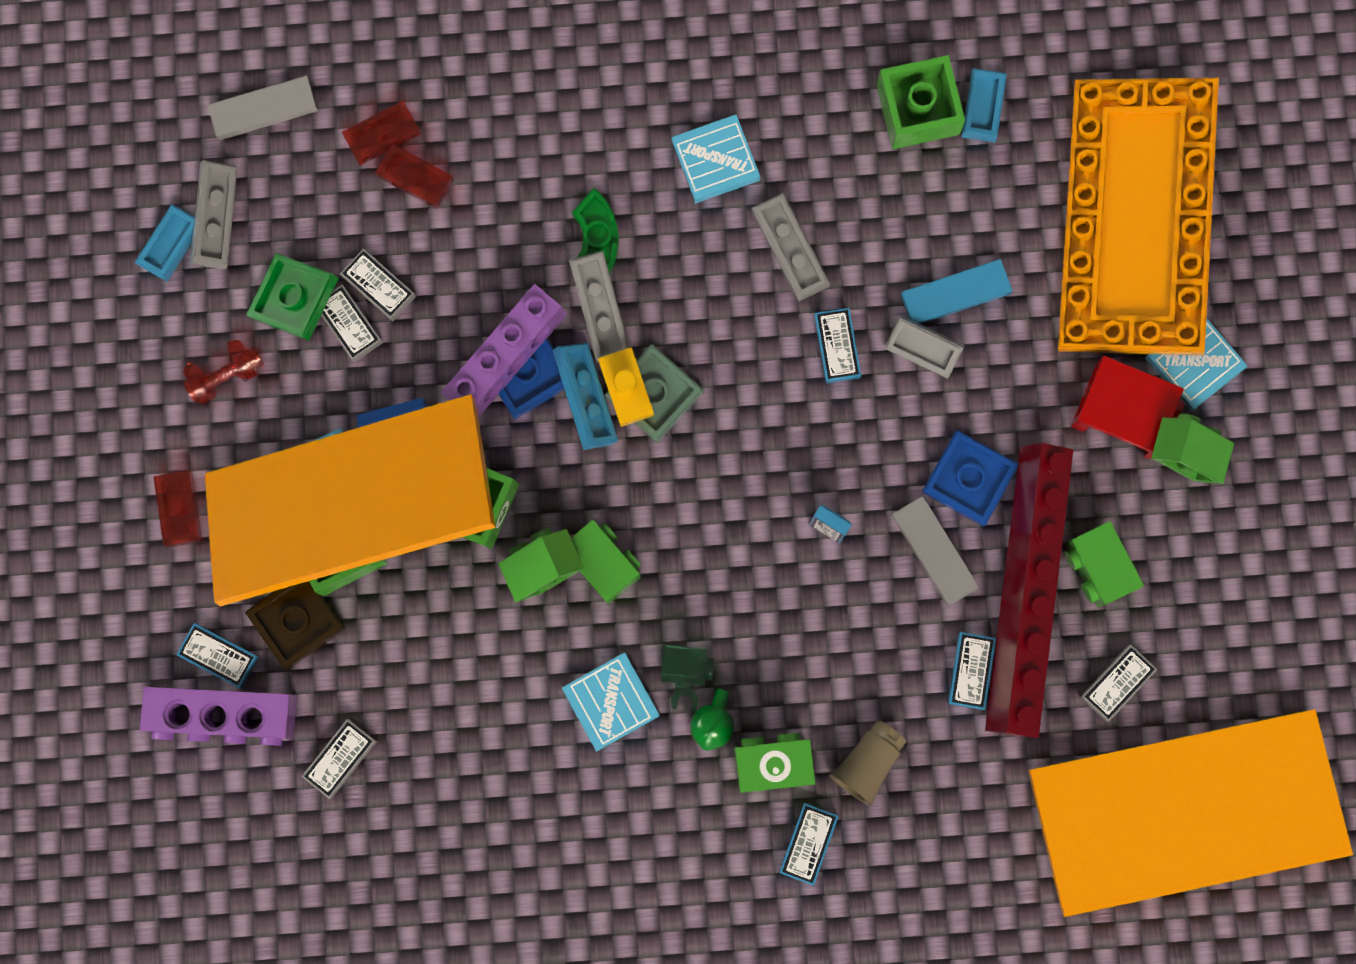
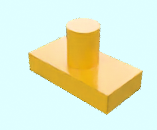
(626, 387)

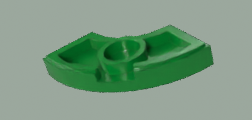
(598, 227)

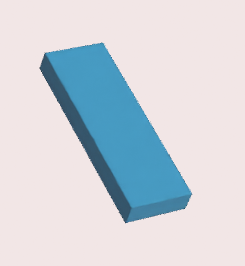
(956, 292)
(585, 395)

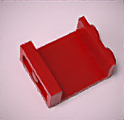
(1127, 404)

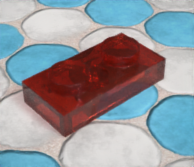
(380, 131)
(414, 176)
(177, 509)

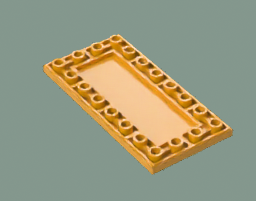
(1139, 216)
(347, 500)
(1189, 812)

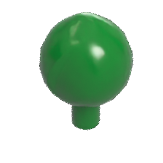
(713, 724)

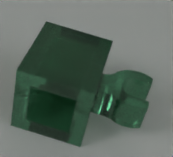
(686, 668)

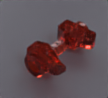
(242, 363)

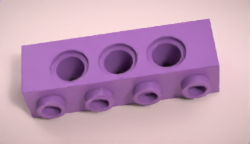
(507, 349)
(161, 706)

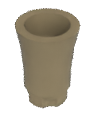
(869, 762)

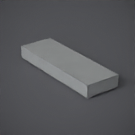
(262, 108)
(213, 215)
(790, 247)
(599, 304)
(935, 551)

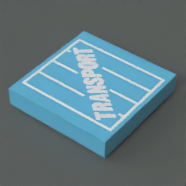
(715, 158)
(1200, 374)
(610, 702)

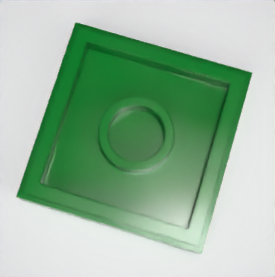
(292, 296)

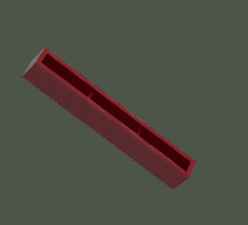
(1029, 590)

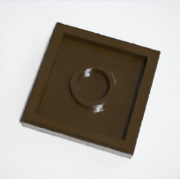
(295, 623)

